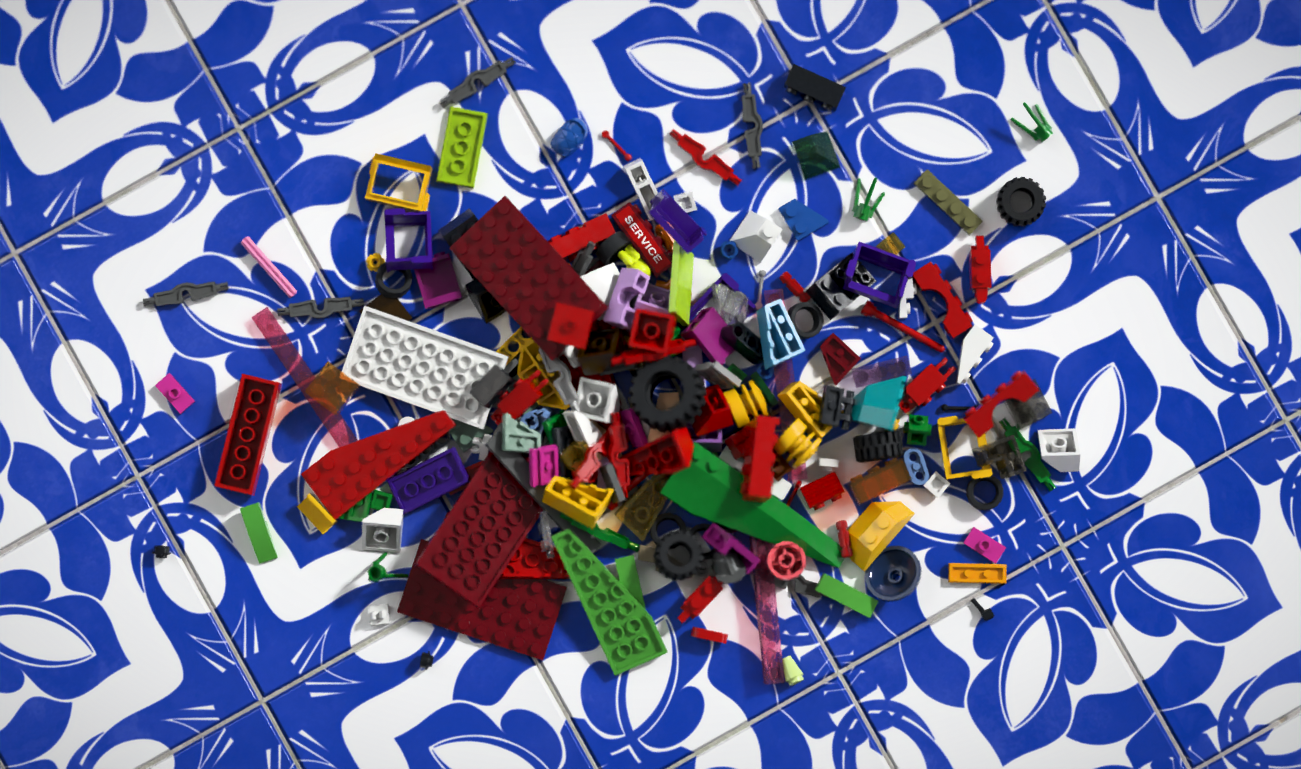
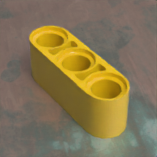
(516, 337)

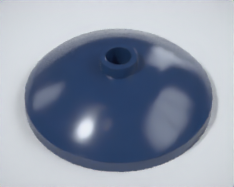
(891, 563)

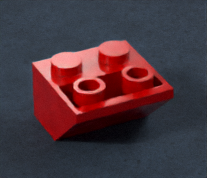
(715, 414)

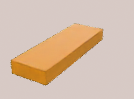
(977, 573)

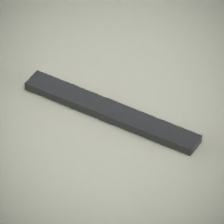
(520, 470)

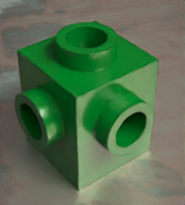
(917, 429)

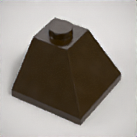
(598, 351)

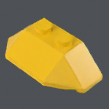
(531, 361)
(876, 529)

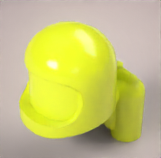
(633, 260)

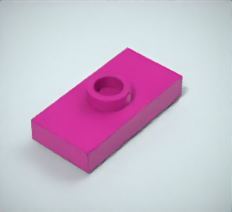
(175, 393)
(633, 427)
(984, 545)

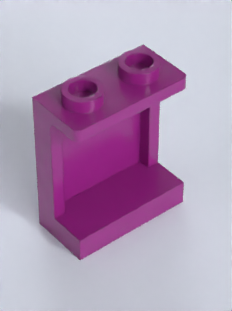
(440, 284)
(707, 333)
(723, 542)

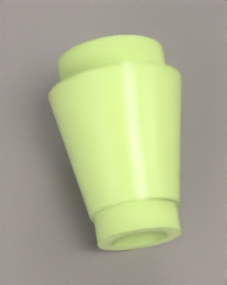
(791, 671)

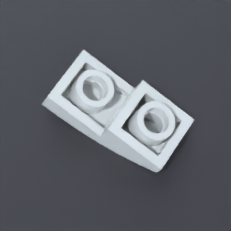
(909, 292)

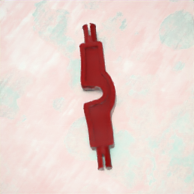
(713, 164)
(639, 355)
(619, 444)
(590, 462)

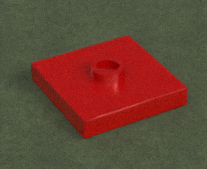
(571, 325)

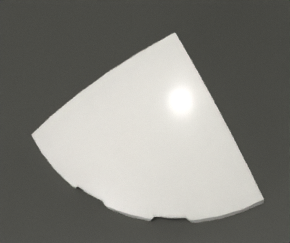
(603, 282)

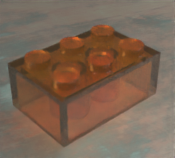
(878, 480)

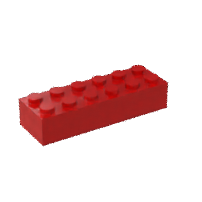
(248, 434)

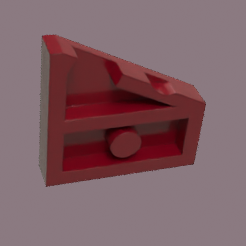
(838, 357)

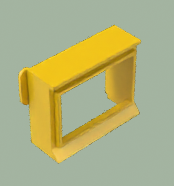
(403, 164)
(986, 471)

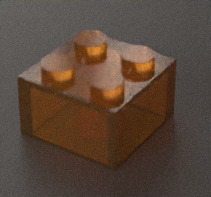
(332, 388)

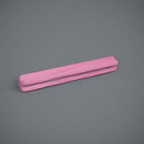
(268, 266)

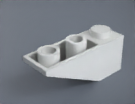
(971, 349)

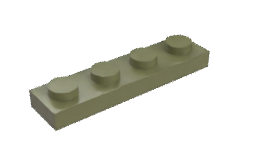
(948, 202)

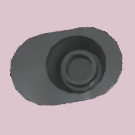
(728, 567)

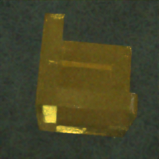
(891, 244)
(574, 454)

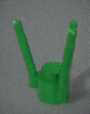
(1043, 129)
(863, 210)
(378, 572)

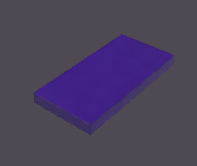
(428, 480)

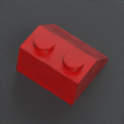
(652, 331)

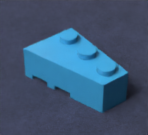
(777, 335)

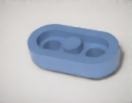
(916, 466)

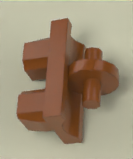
(780, 467)

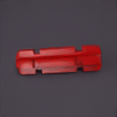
(794, 287)
(844, 539)

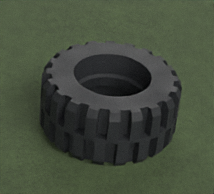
(650, 377)

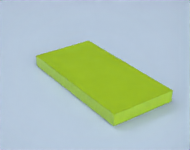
(462, 147)
(681, 284)

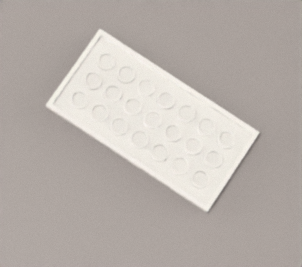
(420, 365)

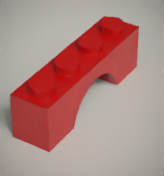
(929, 279)
(1019, 387)

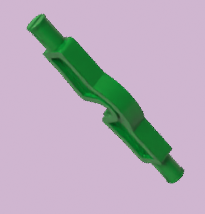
(1034, 462)
(606, 535)

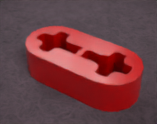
(709, 635)

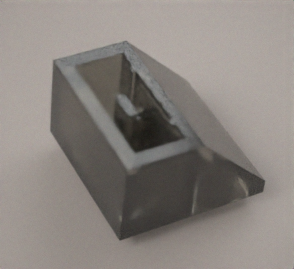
(1028, 412)

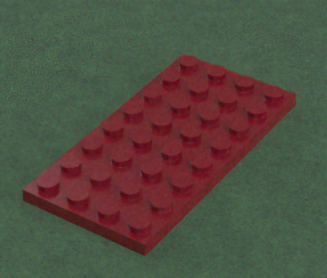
(524, 272)
(480, 532)
(513, 615)

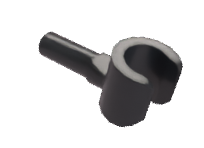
(986, 614)

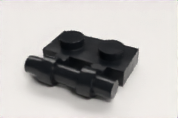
(831, 407)

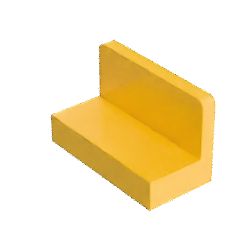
(317, 513)

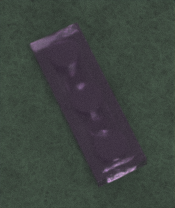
(881, 371)

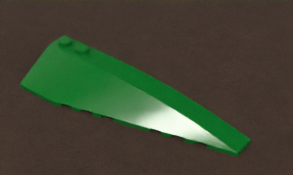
(714, 493)

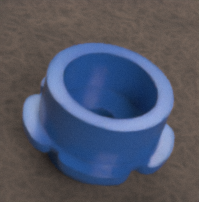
(734, 250)

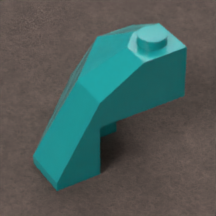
(879, 403)

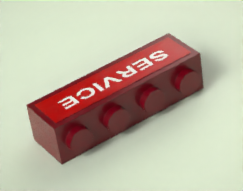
(643, 239)

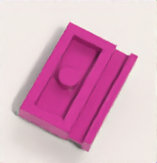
(543, 465)

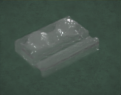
(544, 528)

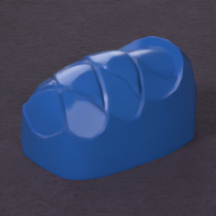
(569, 137)

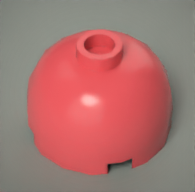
(786, 563)

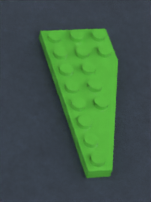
(618, 619)

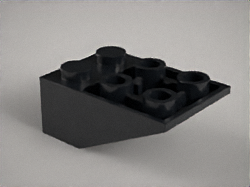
(456, 228)
(828, 290)

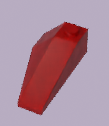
(662, 456)

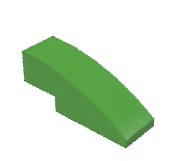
(259, 532)
(629, 577)
(846, 595)

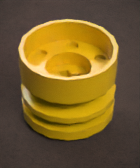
(746, 403)
(797, 443)

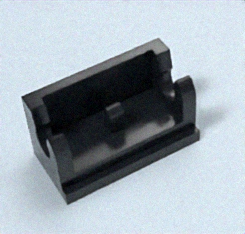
(492, 386)

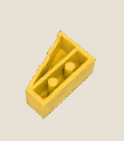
(805, 405)
(583, 504)

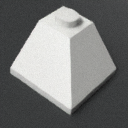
(756, 235)
(597, 399)
(1060, 449)
(383, 530)

